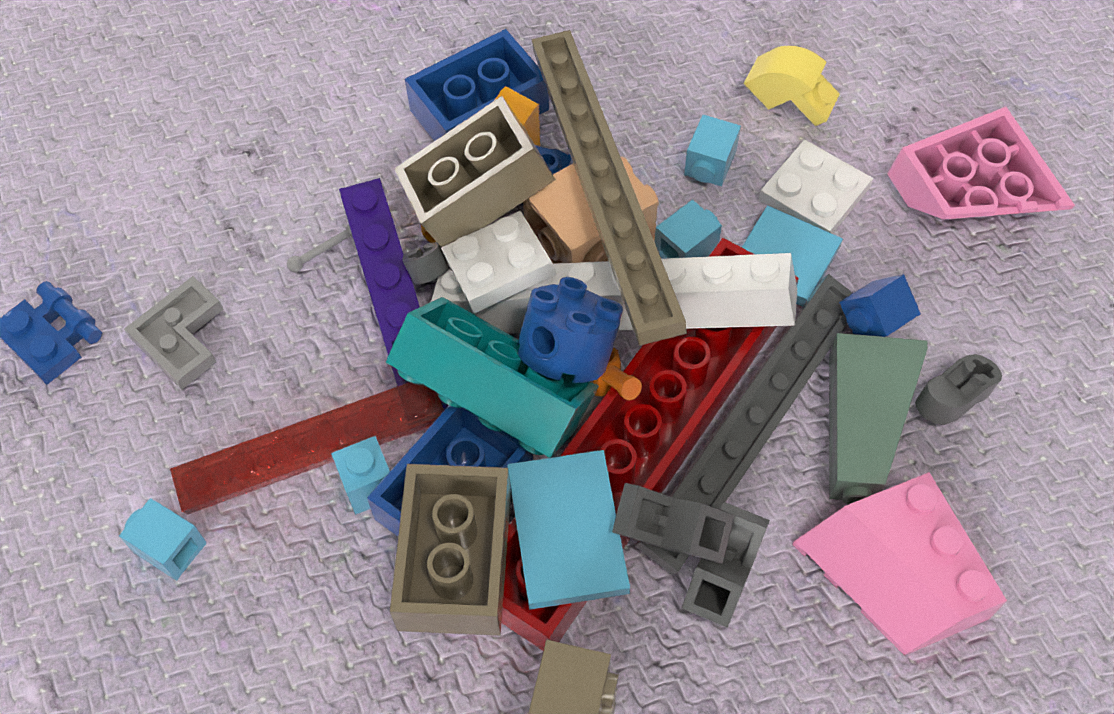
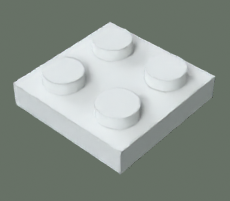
(816, 187)
(498, 261)

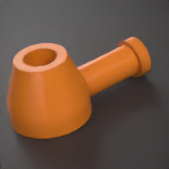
(626, 385)

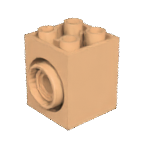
(564, 220)

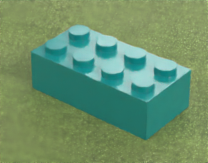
(481, 371)

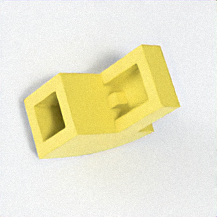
(795, 76)

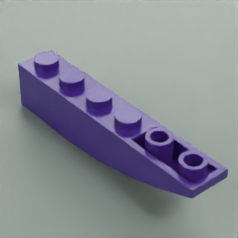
(380, 259)

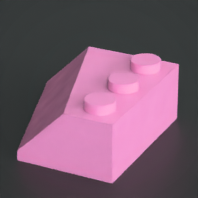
(977, 172)
(906, 564)

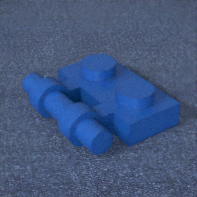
(37, 342)

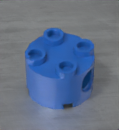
(569, 331)

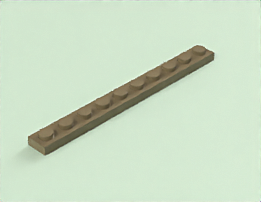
(609, 193)

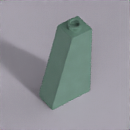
(868, 409)

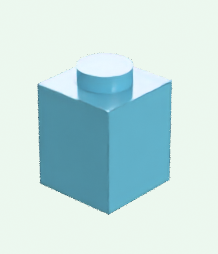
(712, 150)
(688, 233)
(361, 471)
(162, 538)

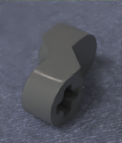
(427, 265)
(958, 389)

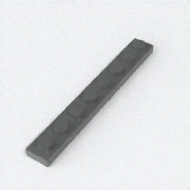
(760, 408)

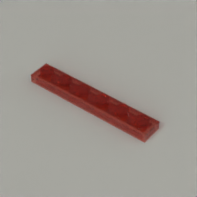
(303, 445)

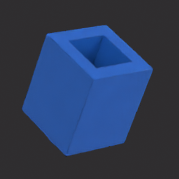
(880, 307)

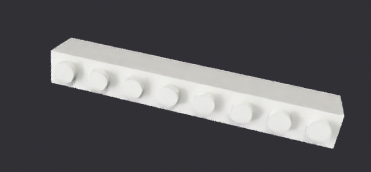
(709, 291)

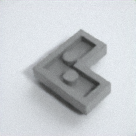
(167, 332)

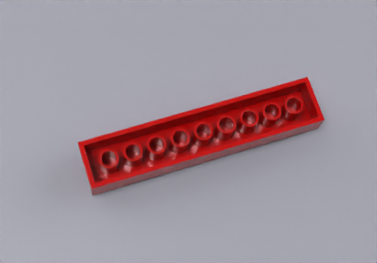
(645, 437)

